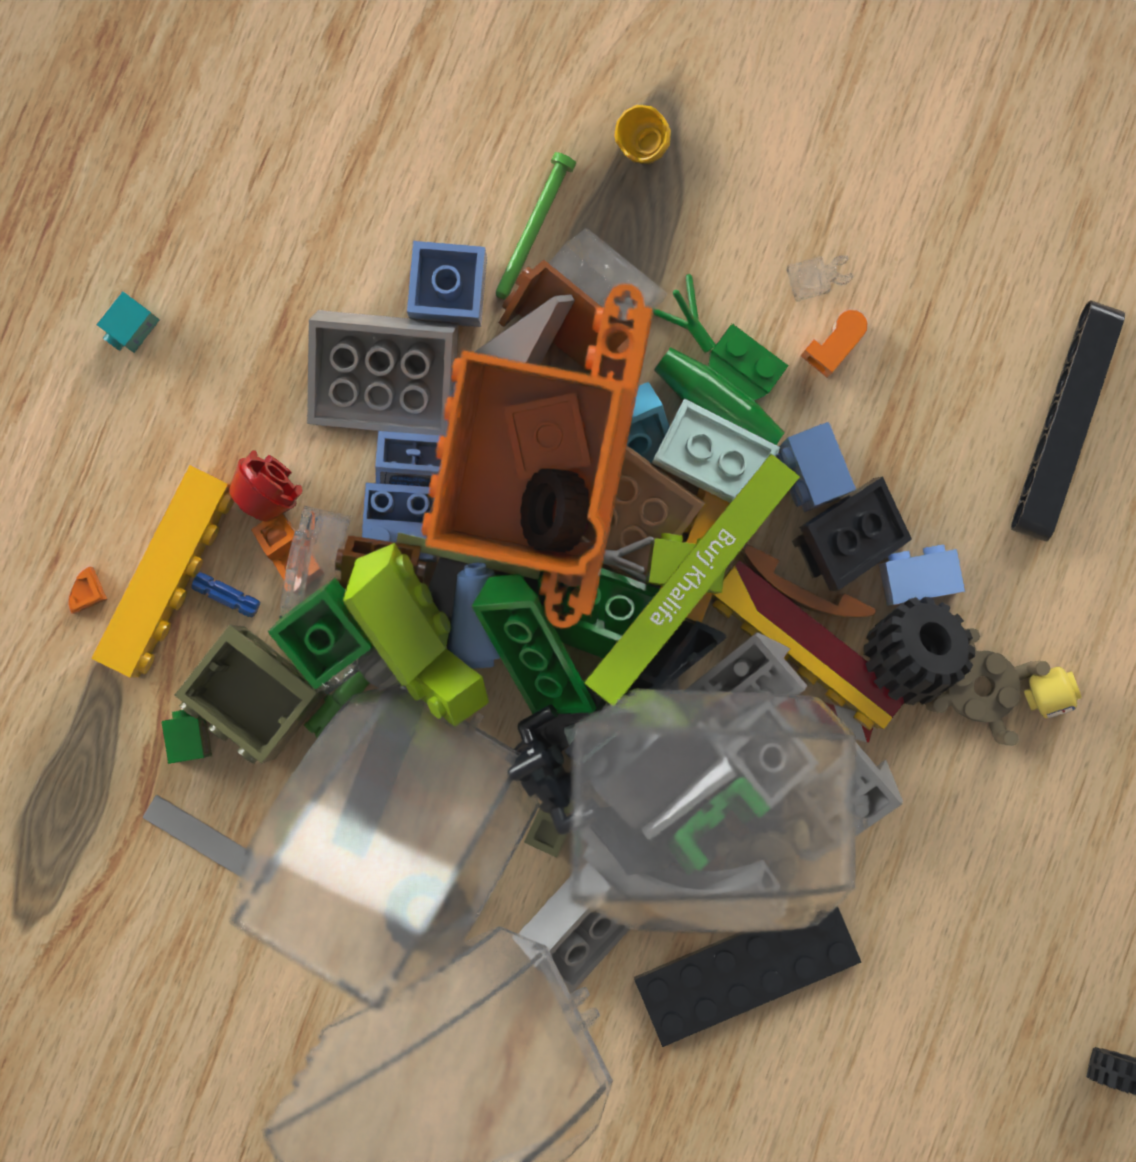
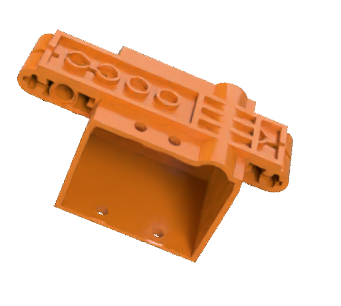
(478, 477)

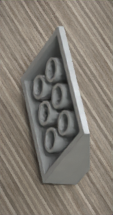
(380, 372)

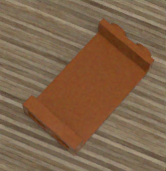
(576, 331)

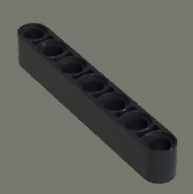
(1068, 421)

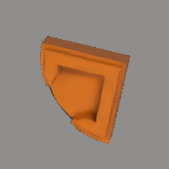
(86, 591)

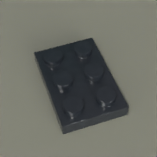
(855, 533)

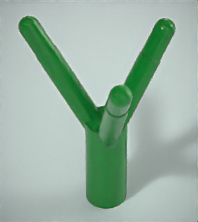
(692, 323)

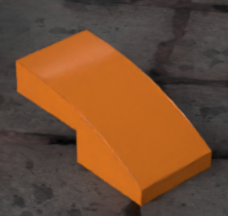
(276, 540)

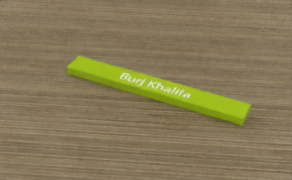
(691, 580)

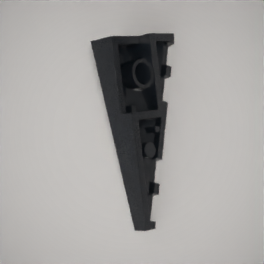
(677, 655)

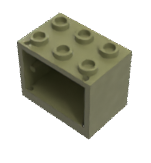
(249, 694)

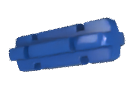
(225, 594)

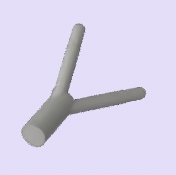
(614, 558)

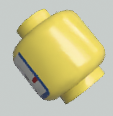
(1053, 693)

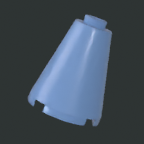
(467, 635)

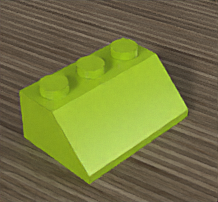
(396, 612)

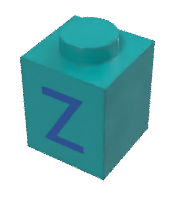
(127, 323)

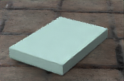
(711, 451)

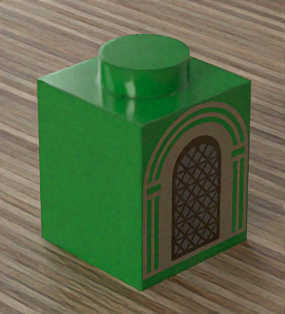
(186, 737)

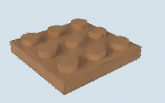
(644, 507)

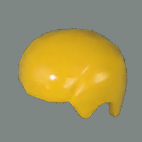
(642, 134)

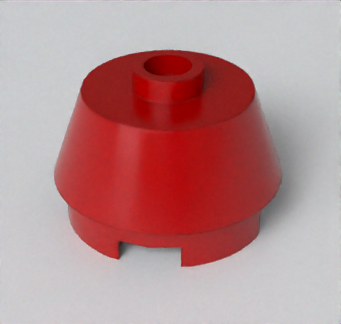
(263, 487)

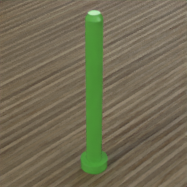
(562, 165)

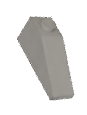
(532, 335)

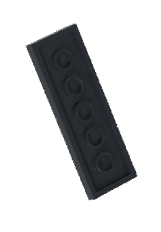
(742, 975)

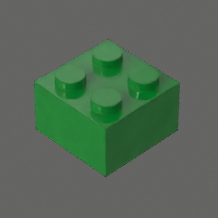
(321, 635)

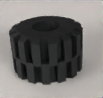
(919, 651)

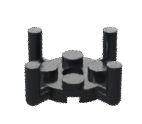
(542, 770)

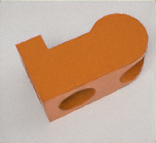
(845, 335)

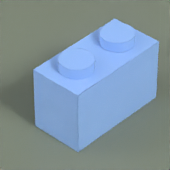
(921, 576)

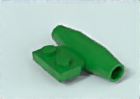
(731, 383)

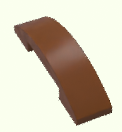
(844, 605)

